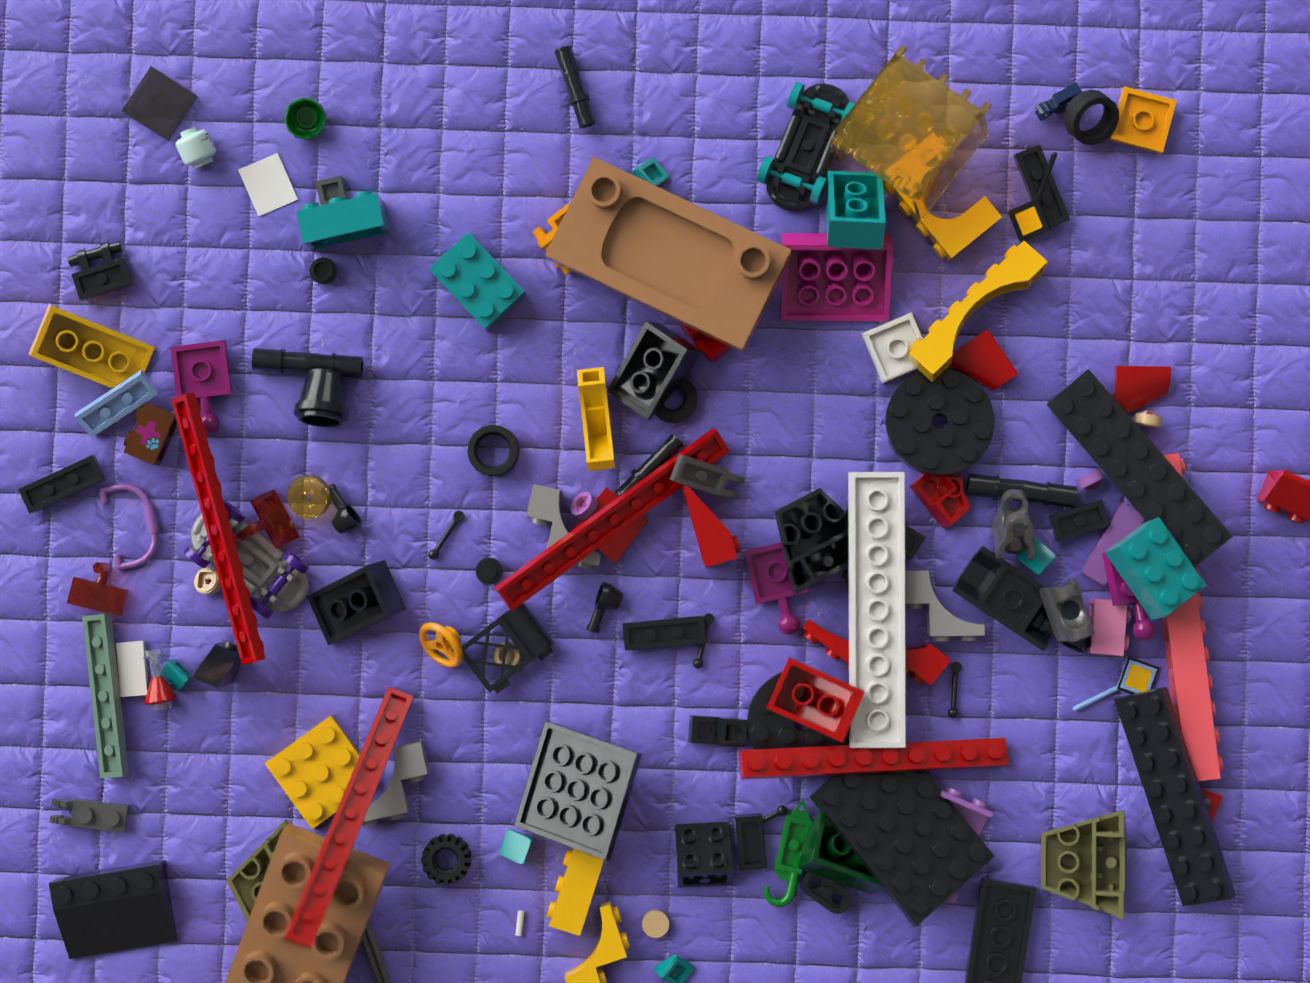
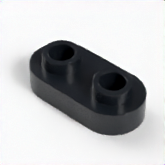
(825, 891)

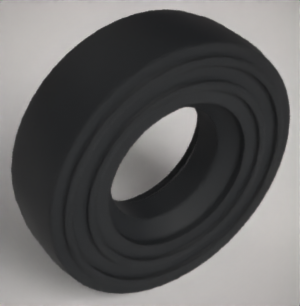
(685, 410)

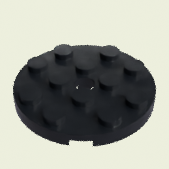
(934, 449)
(776, 731)

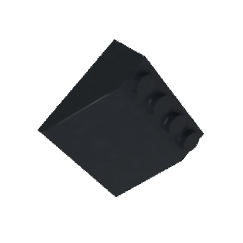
(114, 909)

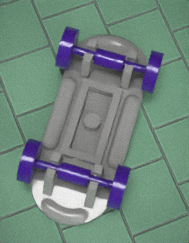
(273, 577)

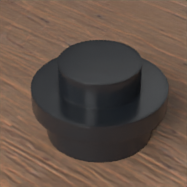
(323, 271)
(489, 571)

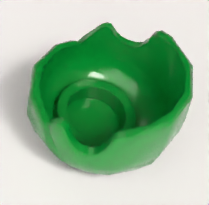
(305, 118)

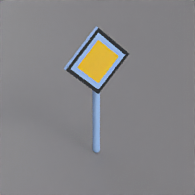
(1135, 678)

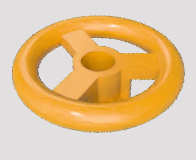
(445, 641)

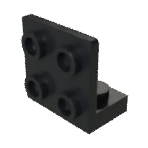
(703, 854)

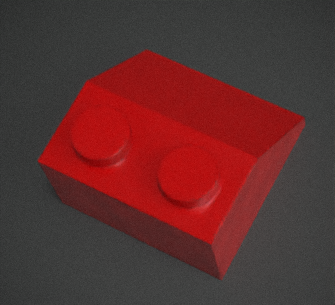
(1287, 494)

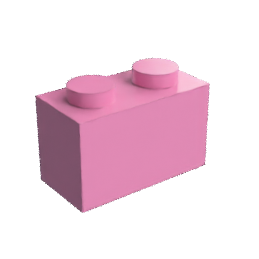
(1109, 627)

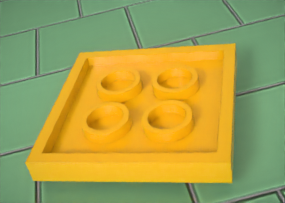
(316, 770)

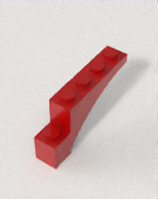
(923, 661)

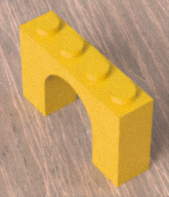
(952, 234)

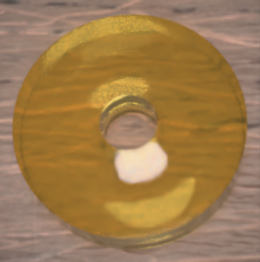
(298, 499)

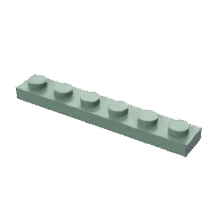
(105, 695)

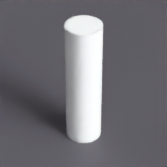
(519, 925)

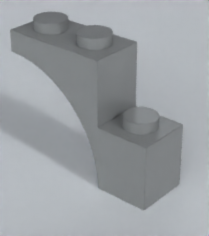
(545, 507)
(939, 621)
(410, 764)

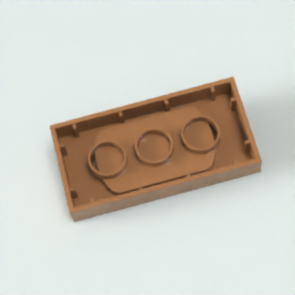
(669, 254)

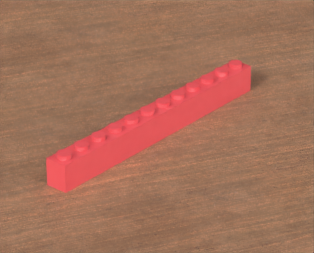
(1189, 678)

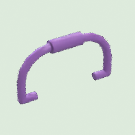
(151, 520)

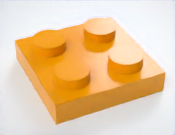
(1143, 120)

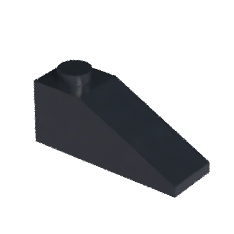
(220, 665)

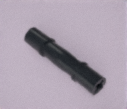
(304, 361)
(1036, 492)

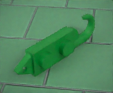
(794, 832)

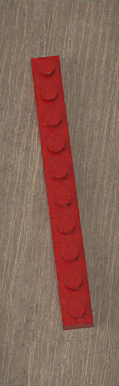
(604, 524)
(218, 528)
(847, 760)
(348, 819)

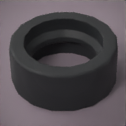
(1104, 127)
(473, 448)

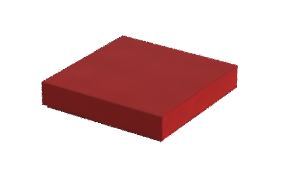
(619, 543)

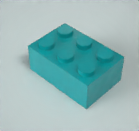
(854, 210)
(342, 220)
(477, 281)
(1155, 568)

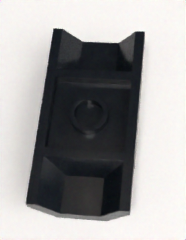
(1004, 595)

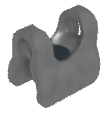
(1013, 527)
(1067, 612)

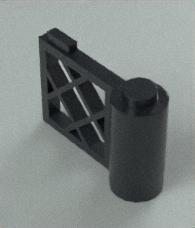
(527, 637)

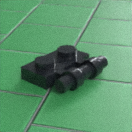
(101, 278)

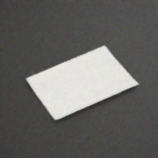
(268, 184)

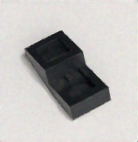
(718, 730)

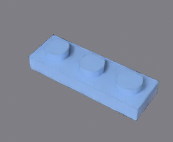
(116, 403)

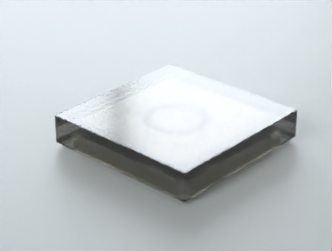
(159, 103)

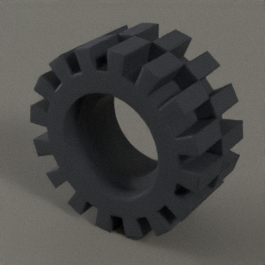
(446, 875)

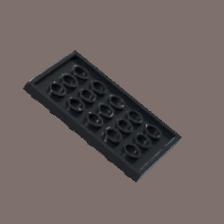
(904, 836)

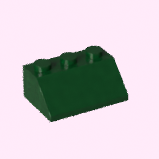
(831, 858)

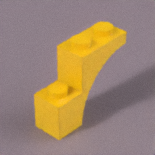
(595, 419)
(610, 948)

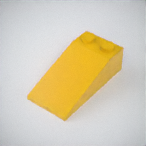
(88, 348)

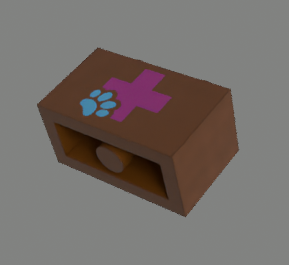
(151, 434)

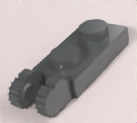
(704, 476)
(93, 814)

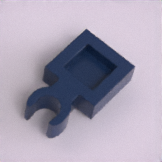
(1058, 102)

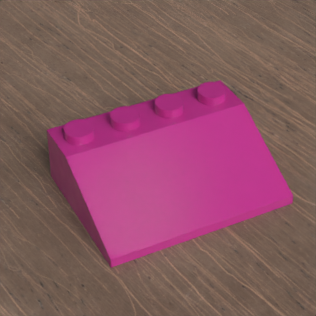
(835, 281)

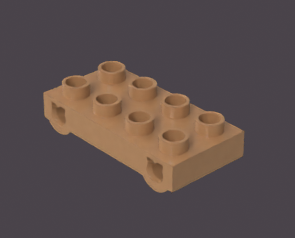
(264, 953)

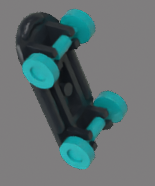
(804, 154)

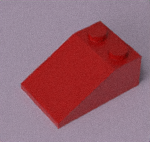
(712, 536)
(815, 699)

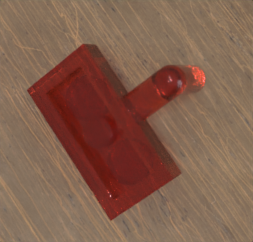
(273, 520)
(98, 594)

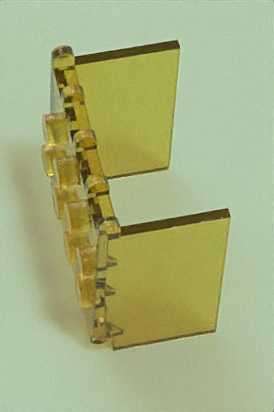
(912, 130)

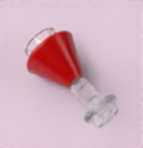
(159, 692)

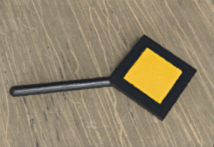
(1030, 218)

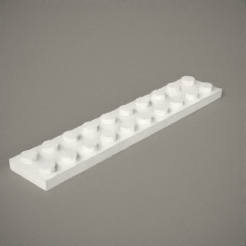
(877, 607)

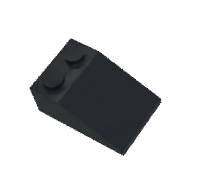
(653, 369)
(356, 602)

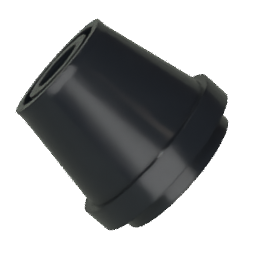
(322, 399)

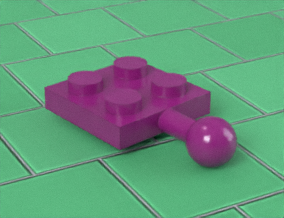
(205, 371)
(771, 582)
(1122, 595)

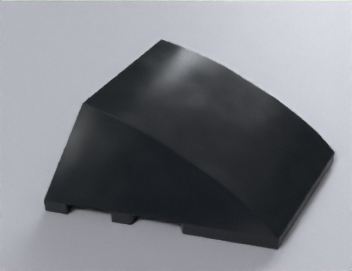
(813, 539)

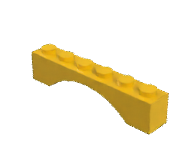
(1016, 272)

